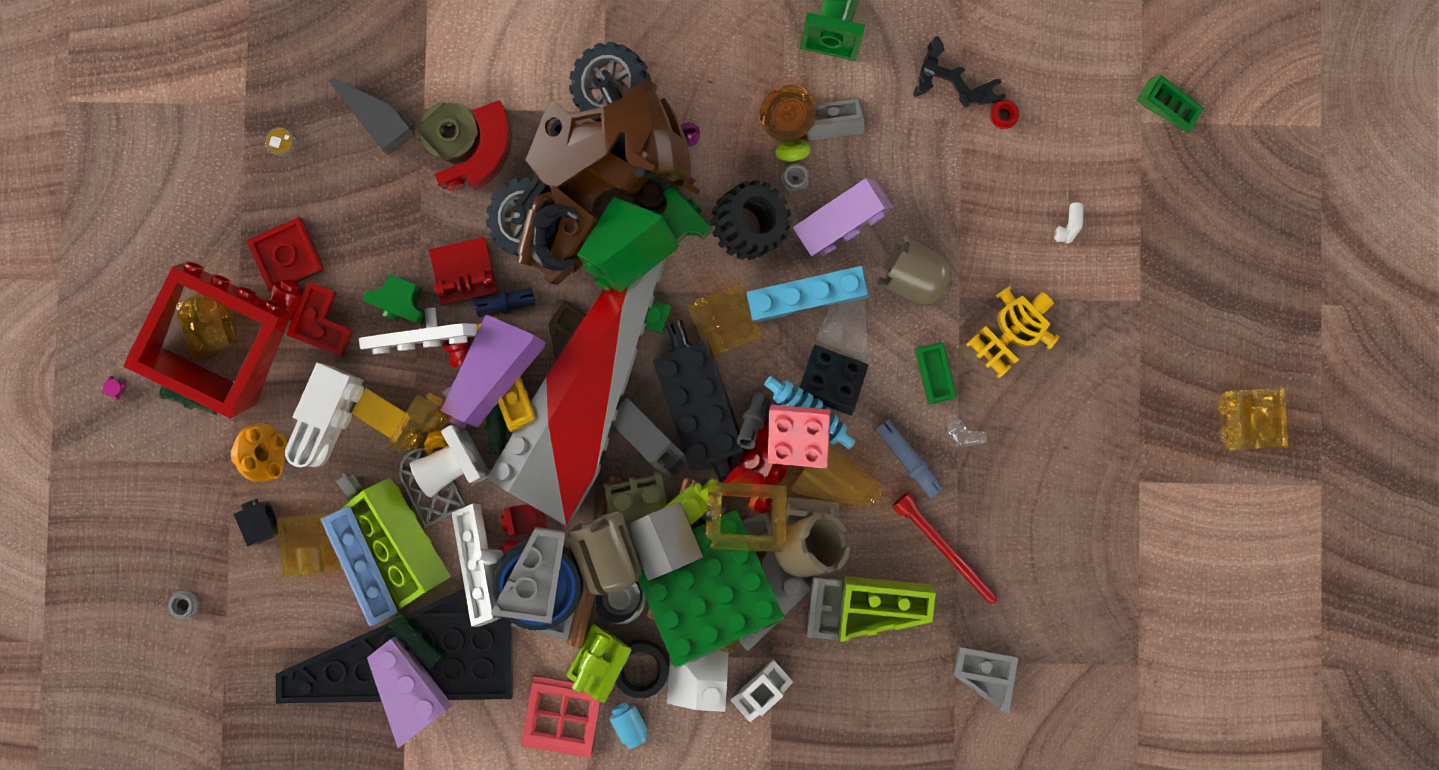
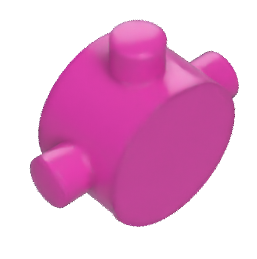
(113, 388)

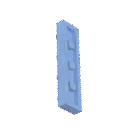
(359, 565)

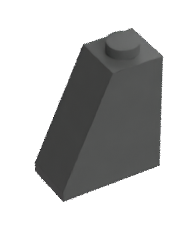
(649, 439)

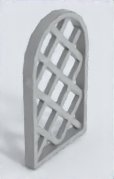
(417, 506)

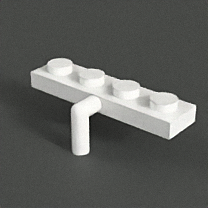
(430, 336)
(476, 563)

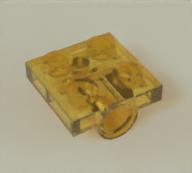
(205, 326)
(305, 546)

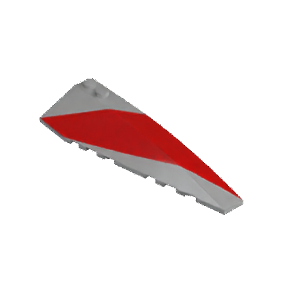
(559, 452)

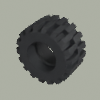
(769, 211)

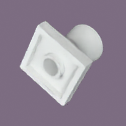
(449, 463)

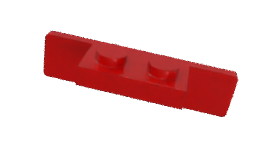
(757, 460)

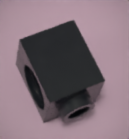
(257, 522)

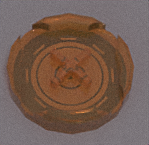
(788, 113)

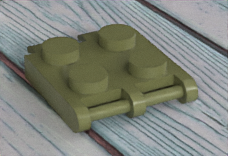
(636, 501)

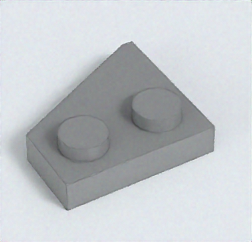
(988, 674)

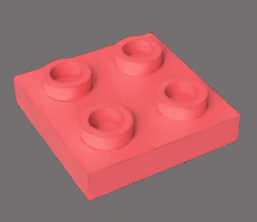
(799, 436)

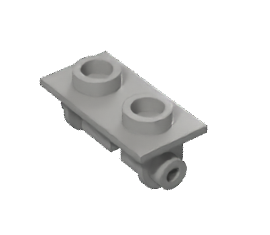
(802, 508)

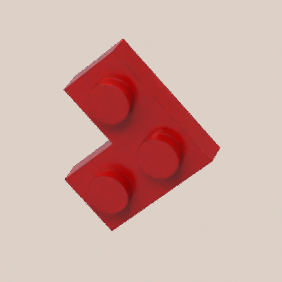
(311, 321)

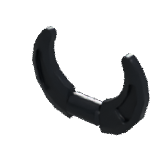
(543, 219)

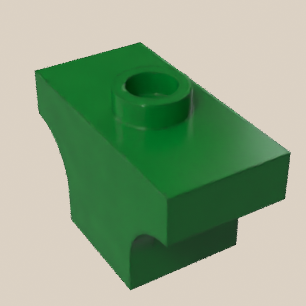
(684, 216)
(397, 299)

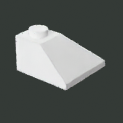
(700, 683)

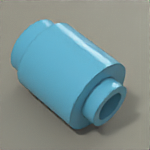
(628, 725)

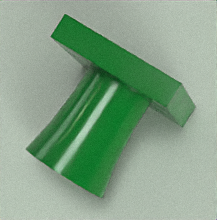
(833, 30)

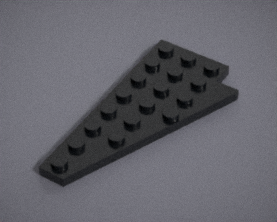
(473, 663)

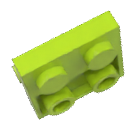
(598, 663)

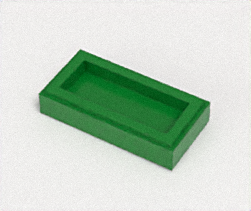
(935, 373)

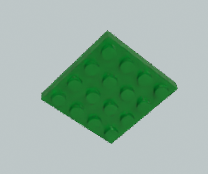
(712, 598)

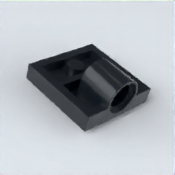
(834, 379)

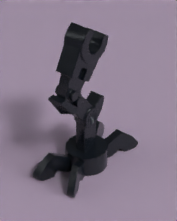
(930, 68)

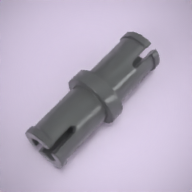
(753, 421)

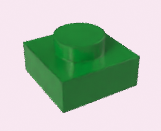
(657, 317)

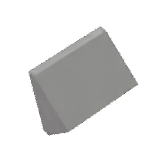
(664, 541)

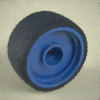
(568, 588)

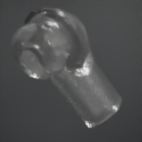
(962, 436)

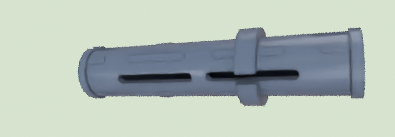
(909, 458)

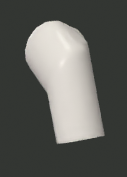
(1075, 224)

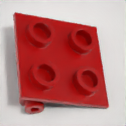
(462, 271)

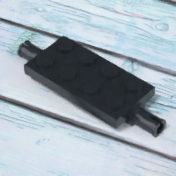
(698, 402)

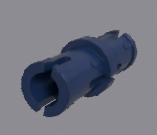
(504, 302)

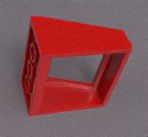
(190, 379)

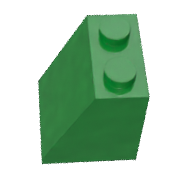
(626, 245)

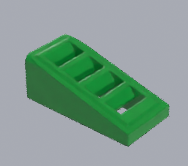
(1154, 104)

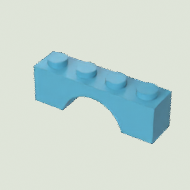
(808, 293)

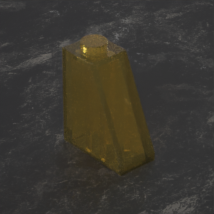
(840, 482)

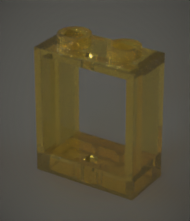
(748, 542)

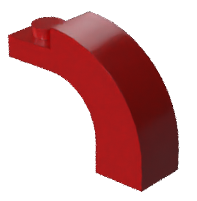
(490, 155)

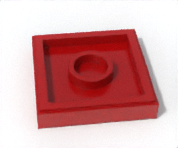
(285, 253)

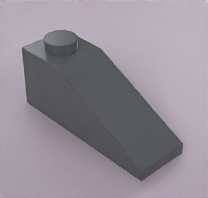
(379, 119)

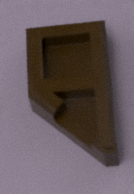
(564, 325)

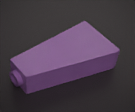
(489, 370)

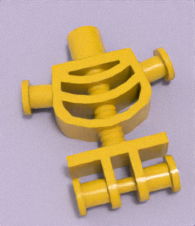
(1029, 314)

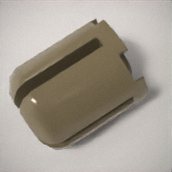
(605, 554)

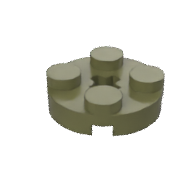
(465, 133)

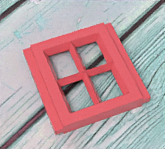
(557, 742)

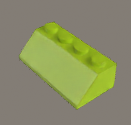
(397, 543)

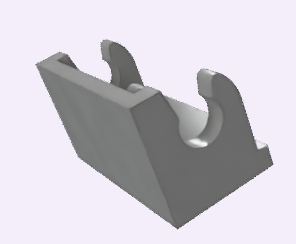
(824, 608)

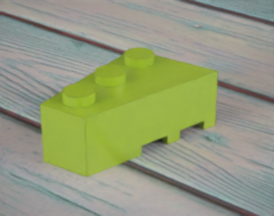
(883, 605)

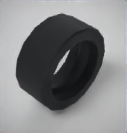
(663, 671)

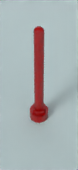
(907, 507)

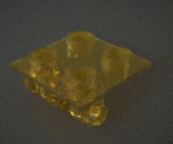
(724, 320)

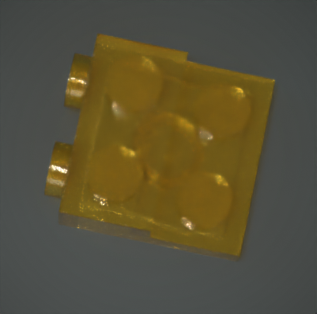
(422, 416)
(1253, 419)

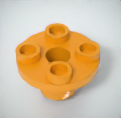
(259, 452)

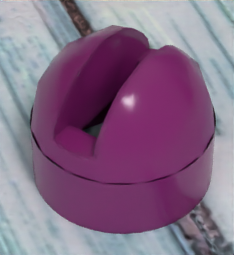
(691, 139)

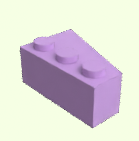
(843, 217)
(405, 690)

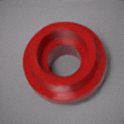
(1010, 108)

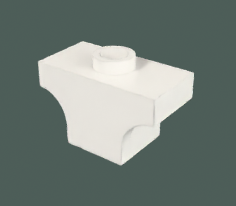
(762, 691)

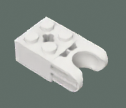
(322, 415)

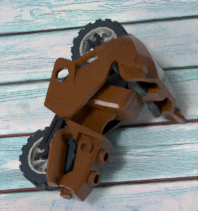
(627, 145)

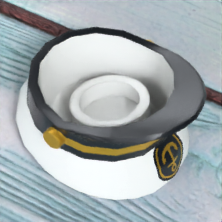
(621, 606)

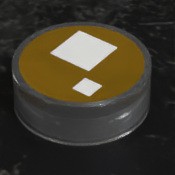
(280, 142)

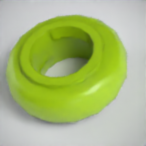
(793, 150)

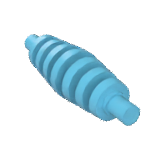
(794, 397)

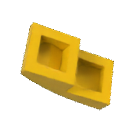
(378, 412)

